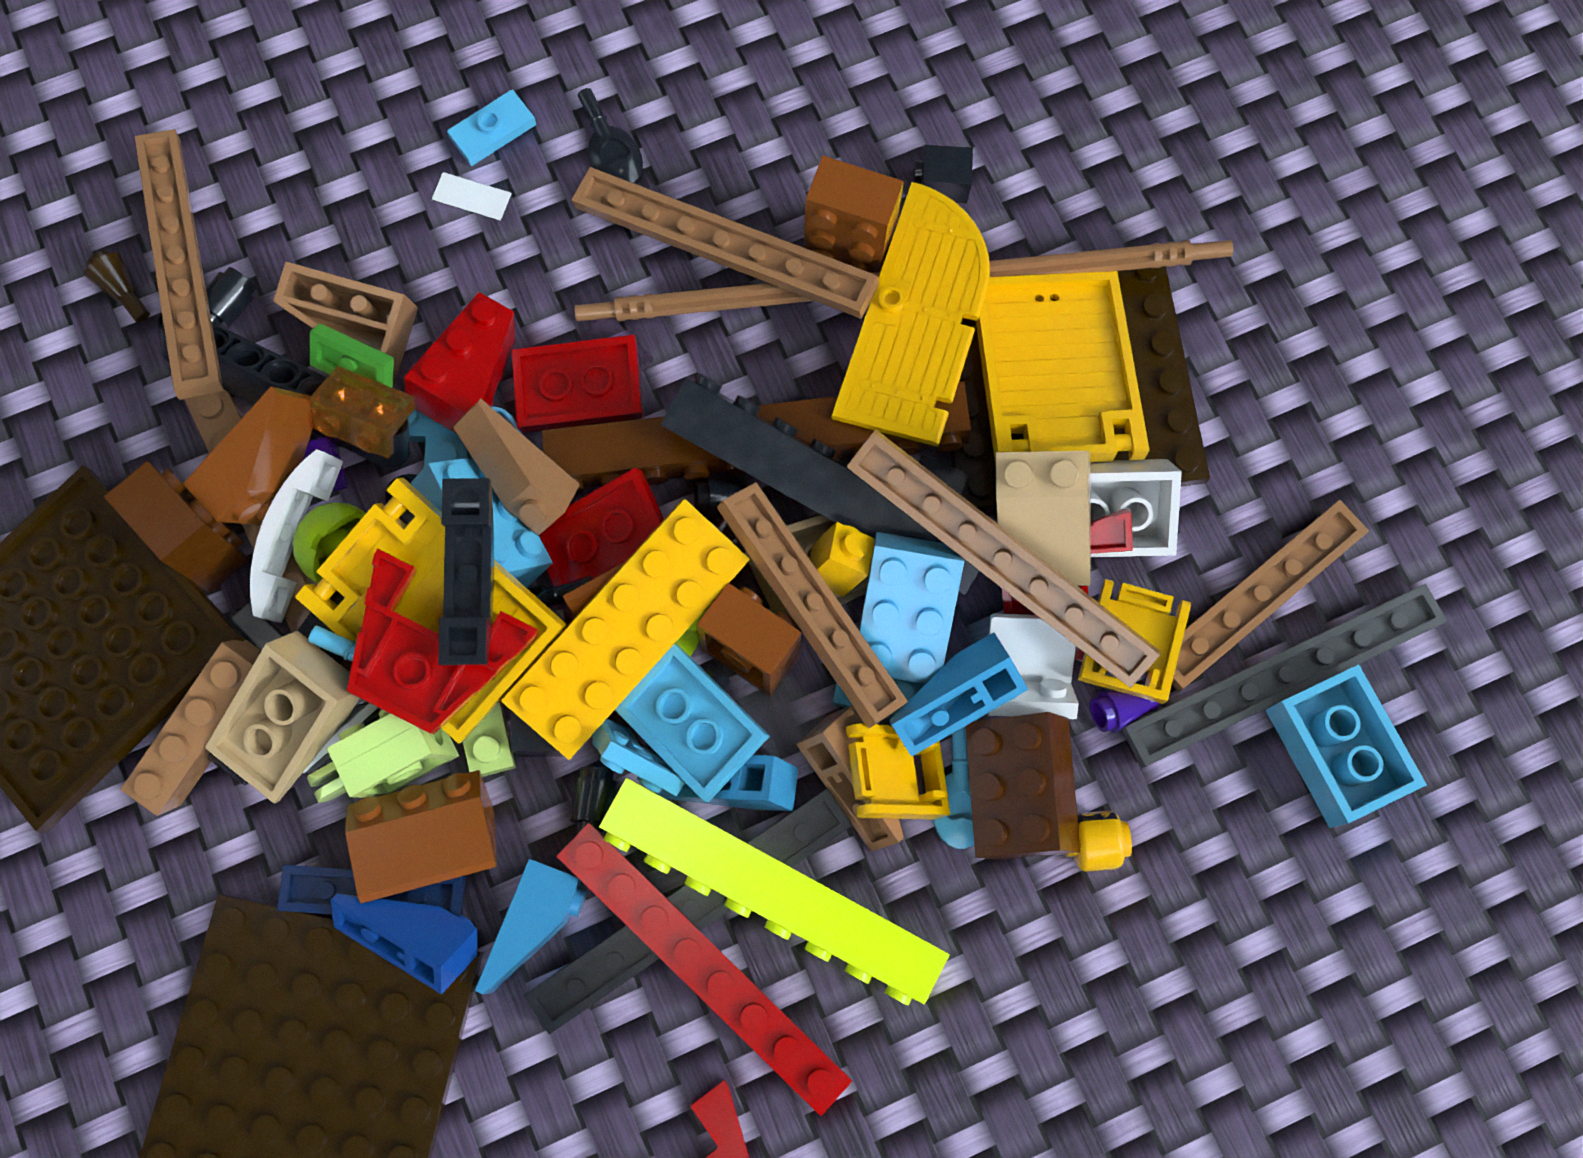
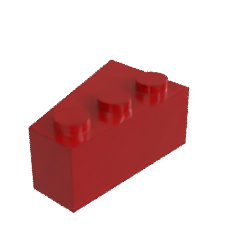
(463, 362)

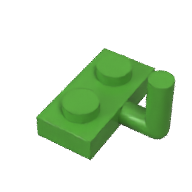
(336, 349)

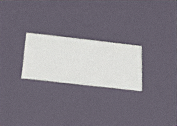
(471, 196)

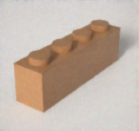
(178, 752)

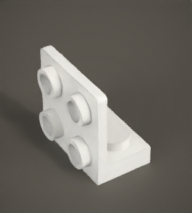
(1042, 660)

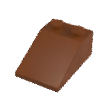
(254, 458)

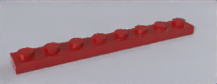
(705, 969)

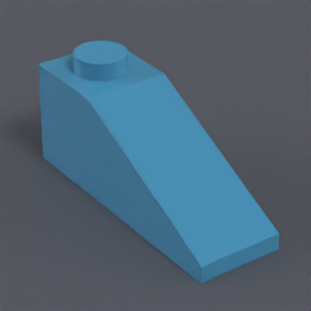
(958, 694)
(758, 785)
(535, 915)

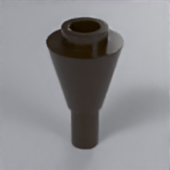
(111, 276)

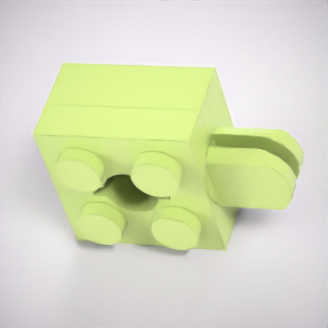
(380, 758)

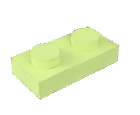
(490, 745)

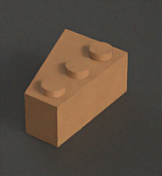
(350, 307)

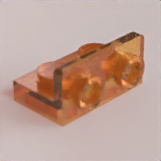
(360, 411)

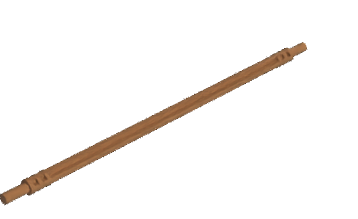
(766, 294)

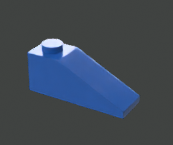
(412, 936)

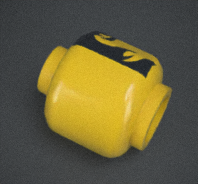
(1102, 841)

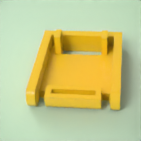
(1148, 616)
(887, 776)

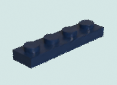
(312, 888)

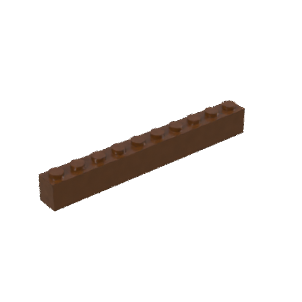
(608, 450)

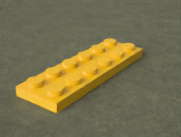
(625, 629)

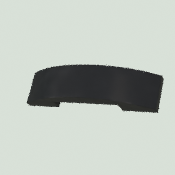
(467, 572)

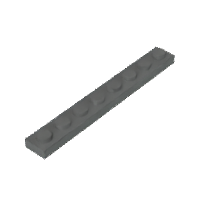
(1283, 676)

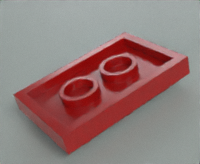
(577, 383)
(601, 529)

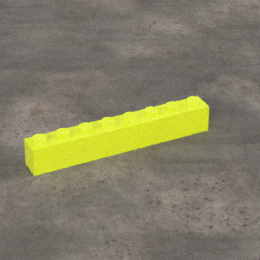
(774, 891)

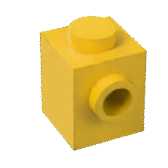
(842, 557)

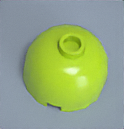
(321, 534)

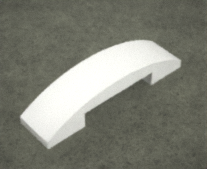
(268, 589)

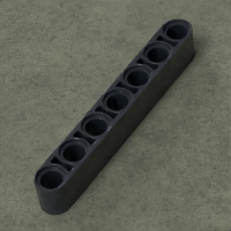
(252, 369)

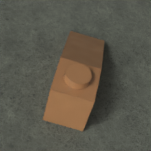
(518, 470)
(828, 755)

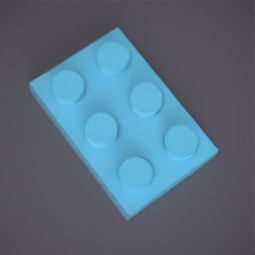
(691, 723)

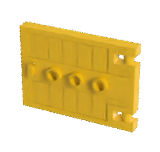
(1060, 366)
(422, 546)

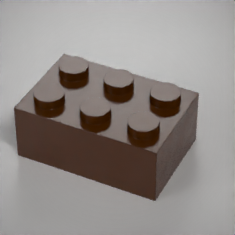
(177, 526)
(1022, 786)

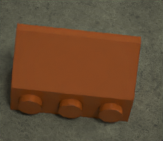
(421, 836)

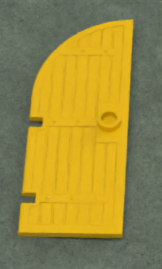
(913, 329)

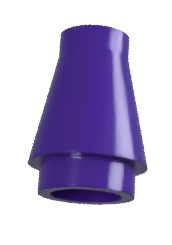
(1116, 710)

